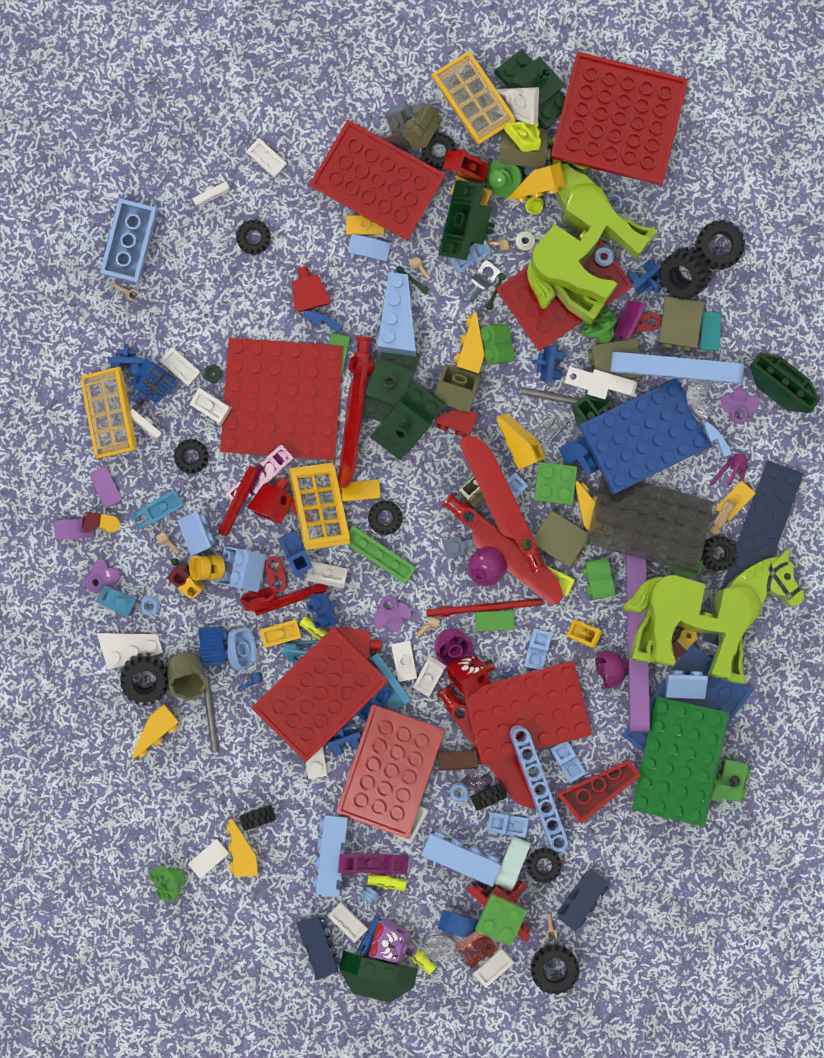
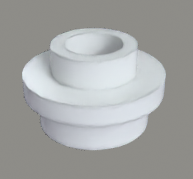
(525, 247)

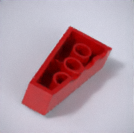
(594, 793)

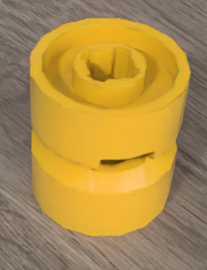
(207, 567)

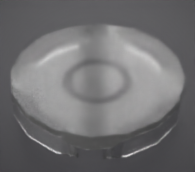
(667, 478)
(406, 906)
(442, 947)

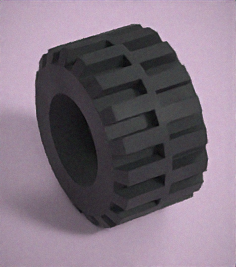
(734, 236)
(675, 282)
(141, 694)
(551, 952)

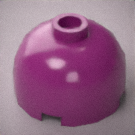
(486, 566)
(452, 645)
(611, 669)

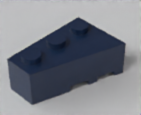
(582, 899)
(318, 946)

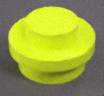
(534, 205)

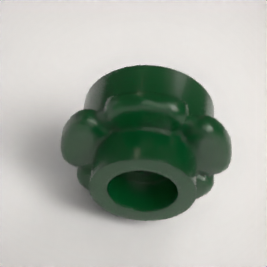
(208, 370)

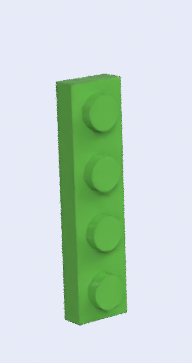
(380, 555)

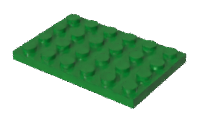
(680, 761)

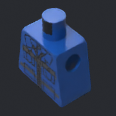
(152, 383)

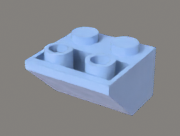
(195, 533)
(242, 569)
(685, 686)

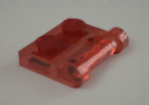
(482, 944)

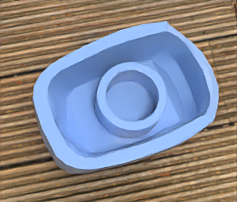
(241, 649)

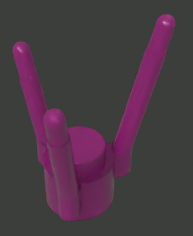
(738, 465)

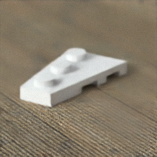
(522, 103)
(120, 647)

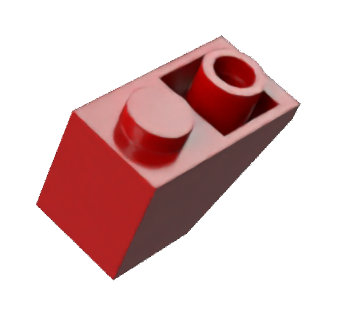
(459, 421)

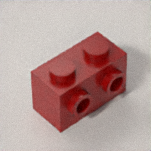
(466, 165)

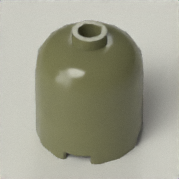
(186, 676)

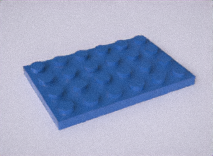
(644, 436)
(719, 694)

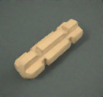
(722, 518)

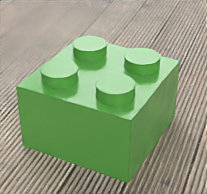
(555, 483)
(501, 919)

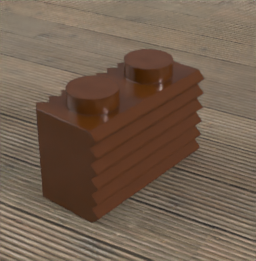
(457, 760)

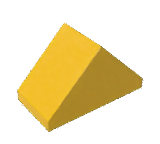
(584, 633)

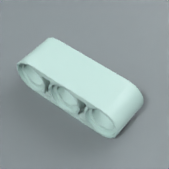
(512, 863)

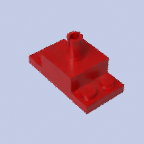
(478, 893)

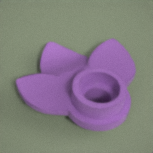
(739, 402)
(103, 575)
(391, 617)

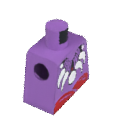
(391, 942)

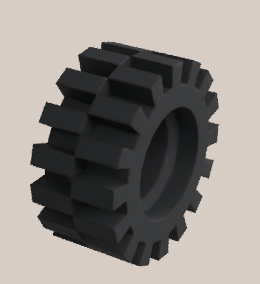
(437, 139)
(253, 248)
(179, 456)
(373, 517)
(728, 549)
(489, 796)
(257, 817)
(532, 865)

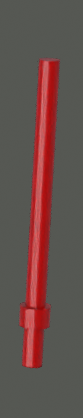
(446, 611)

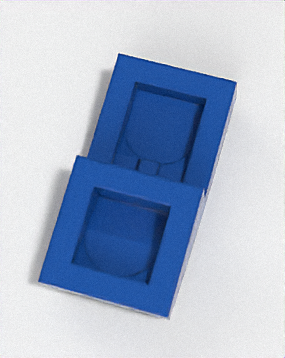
(318, 319)
(379, 698)

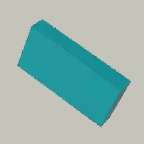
(710, 331)

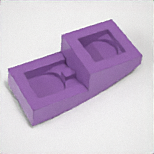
(70, 530)

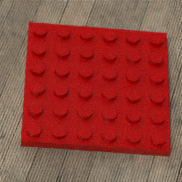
(619, 118)
(282, 397)

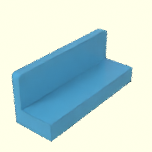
(399, 696)

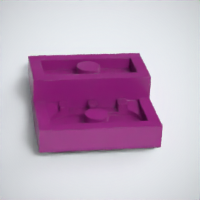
(628, 319)

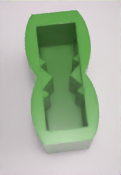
(497, 344)
(599, 579)

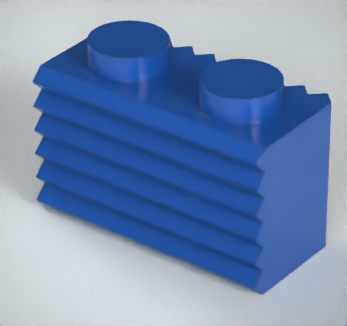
(212, 645)

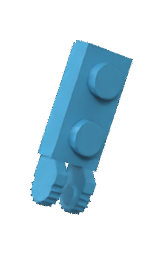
(159, 509)

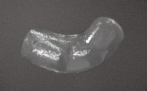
(697, 400)

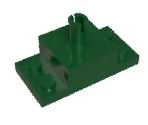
(523, 72)
(466, 221)
(388, 384)
(408, 420)

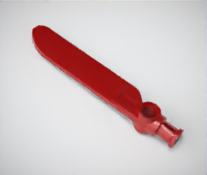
(361, 366)
(500, 497)
(487, 535)
(506, 770)

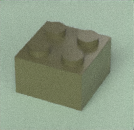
(457, 387)

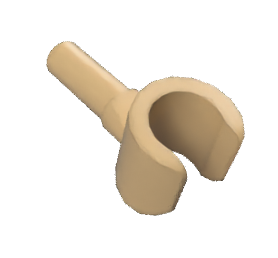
(503, 244)
(416, 262)
(125, 291)
(163, 538)
(433, 622)
(551, 931)

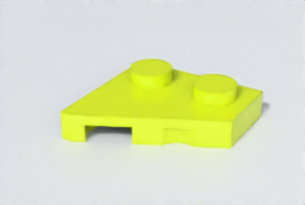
(524, 135)

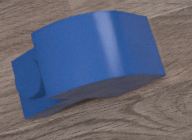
(579, 450)
(295, 553)
(457, 924)

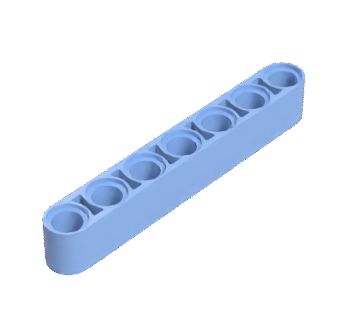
(677, 368)
(542, 796)

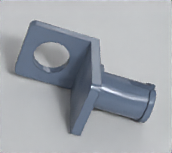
(481, 282)

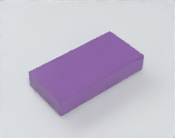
(105, 487)

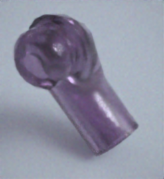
(478, 784)

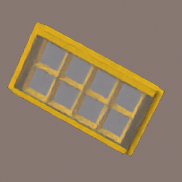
(473, 97)
(108, 412)
(319, 506)

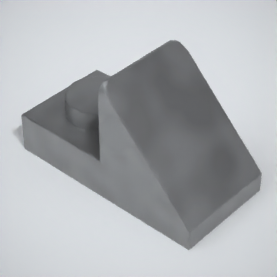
(397, 125)

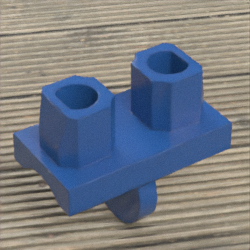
(649, 280)
(134, 362)
(546, 363)
(323, 608)
(352, 736)

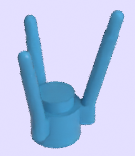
(291, 649)

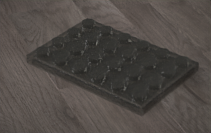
(651, 524)

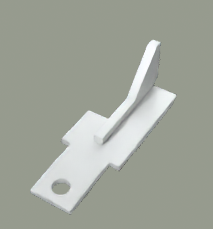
(599, 383)

